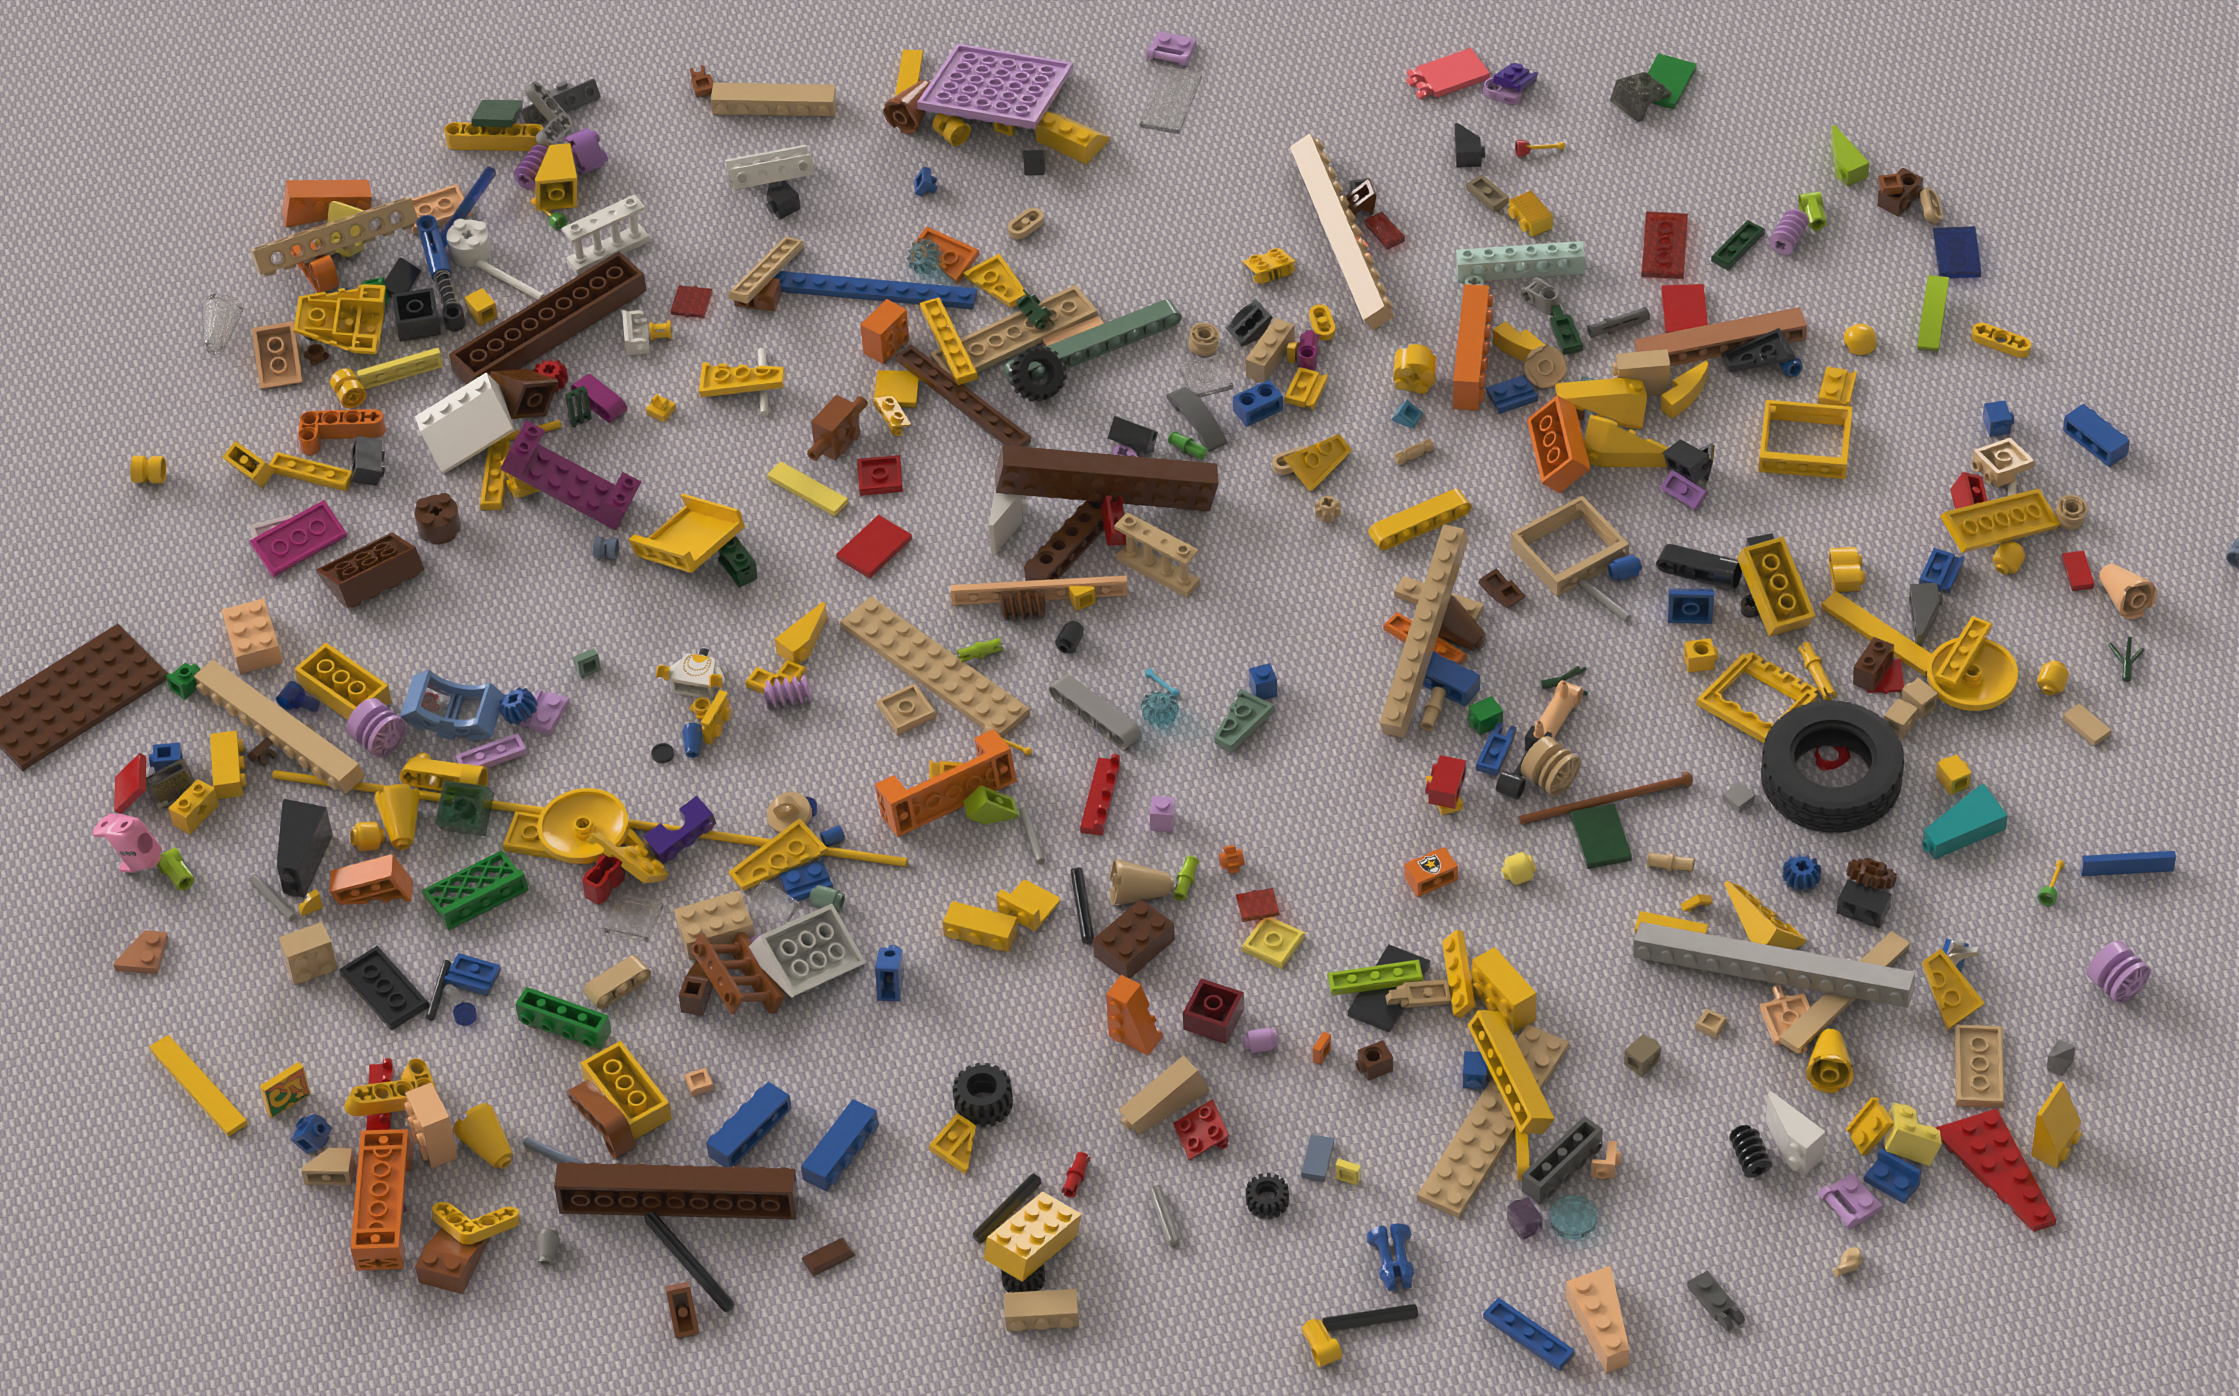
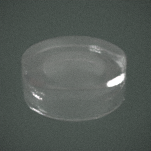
(453, 995)

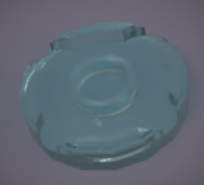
(1573, 1217)

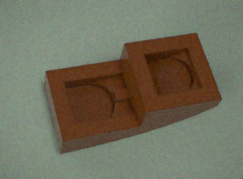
(1500, 589)

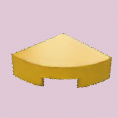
(1292, 352)
(1699, 899)
(311, 903)

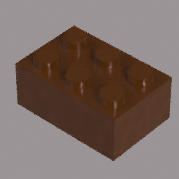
(1133, 939)

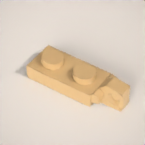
(1420, 994)

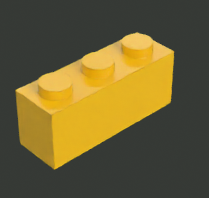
(227, 764)
(980, 926)

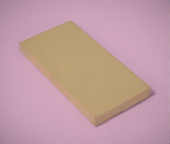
(1979, 1066)

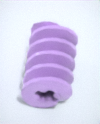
(1789, 231)
(787, 691)

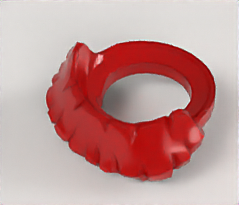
(1828, 765)

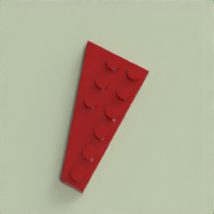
(1995, 1160)

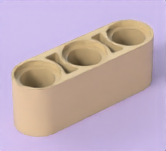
(617, 982)

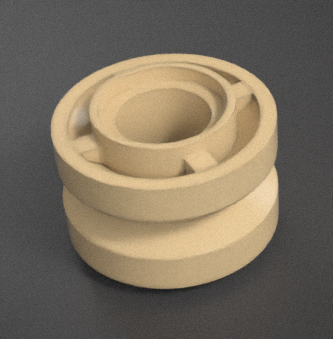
(1203, 339)
(2071, 512)

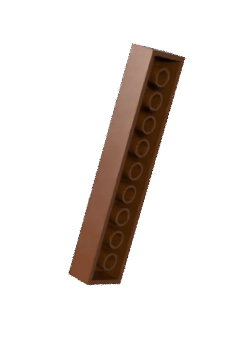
(550, 319)
(1097, 475)
(676, 1190)

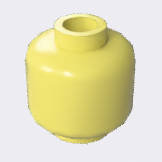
(1519, 868)

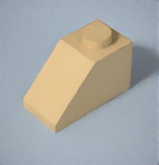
(330, 1167)

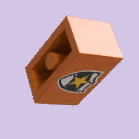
(1431, 871)

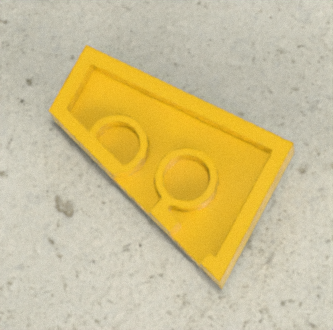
(1318, 460)
(1951, 990)

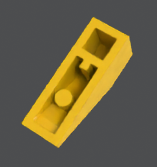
(800, 638)

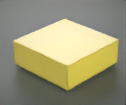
(1348, 1172)

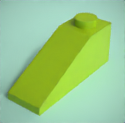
(1848, 161)

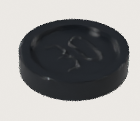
(662, 753)

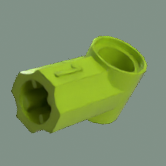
(1812, 205)
(174, 867)

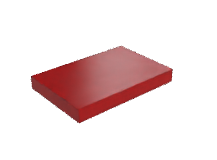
(1683, 306)
(874, 546)

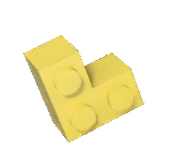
(1910, 1138)

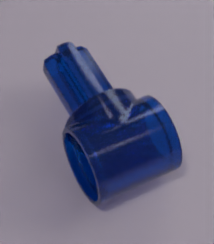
(294, 697)

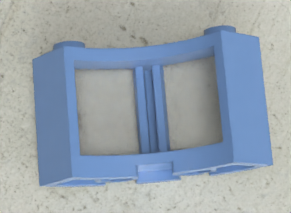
(451, 707)

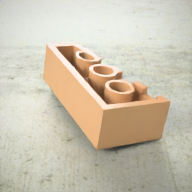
(1599, 1314)

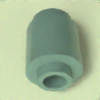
(823, 896)

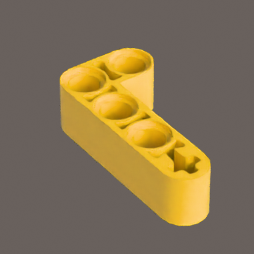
(388, 1096)

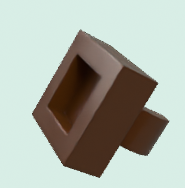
(261, 750)

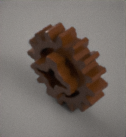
(1871, 873)

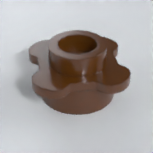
(316, 354)

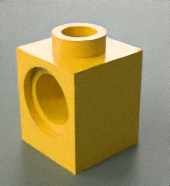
(1700, 655)

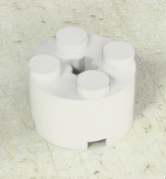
(468, 242)

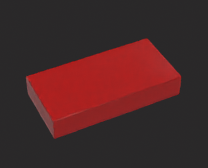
(2077, 570)

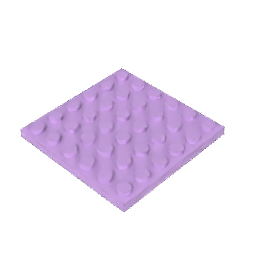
(995, 86)

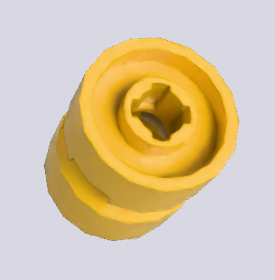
(952, 128)
(348, 388)
(144, 469)

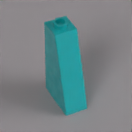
(1965, 823)

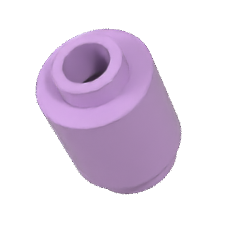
(1260, 1040)

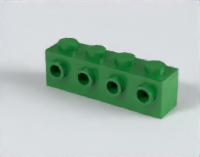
(563, 1018)

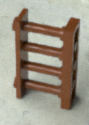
(765, 987)

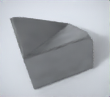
(2060, 1057)

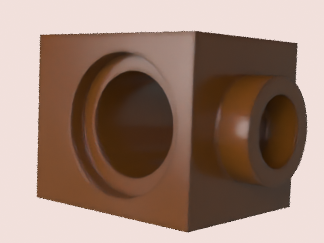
(1382, 1060)

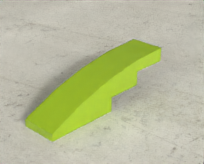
(1933, 313)

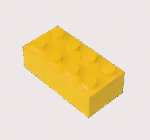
(1776, 586)
(339, 681)
(628, 1088)
(1032, 1236)

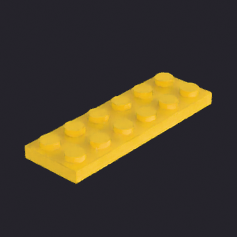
(2000, 520)

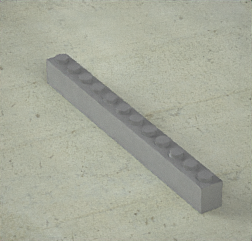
(1774, 964)

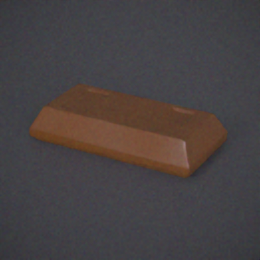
(828, 1256)

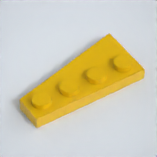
(740, 379)
(782, 853)

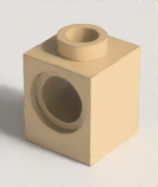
(1901, 717)

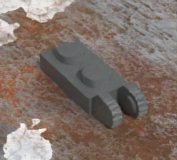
(1715, 1300)

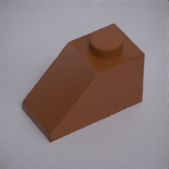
(682, 1309)

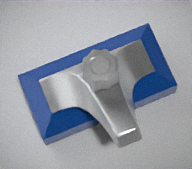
(1958, 951)

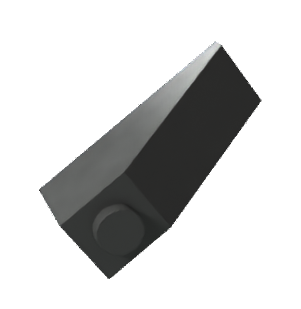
(1924, 606)

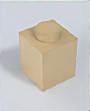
(1920, 696)

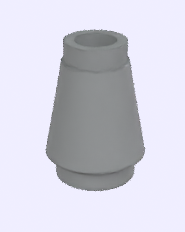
(547, 1246)

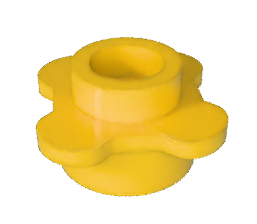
(700, 707)

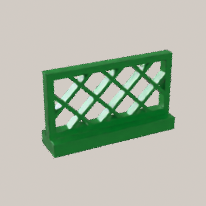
(479, 899)

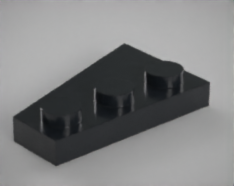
(1759, 352)

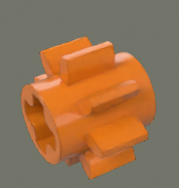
(1231, 859)

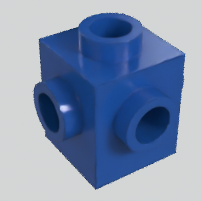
(311, 1133)

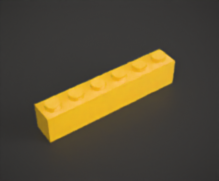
(1510, 1072)

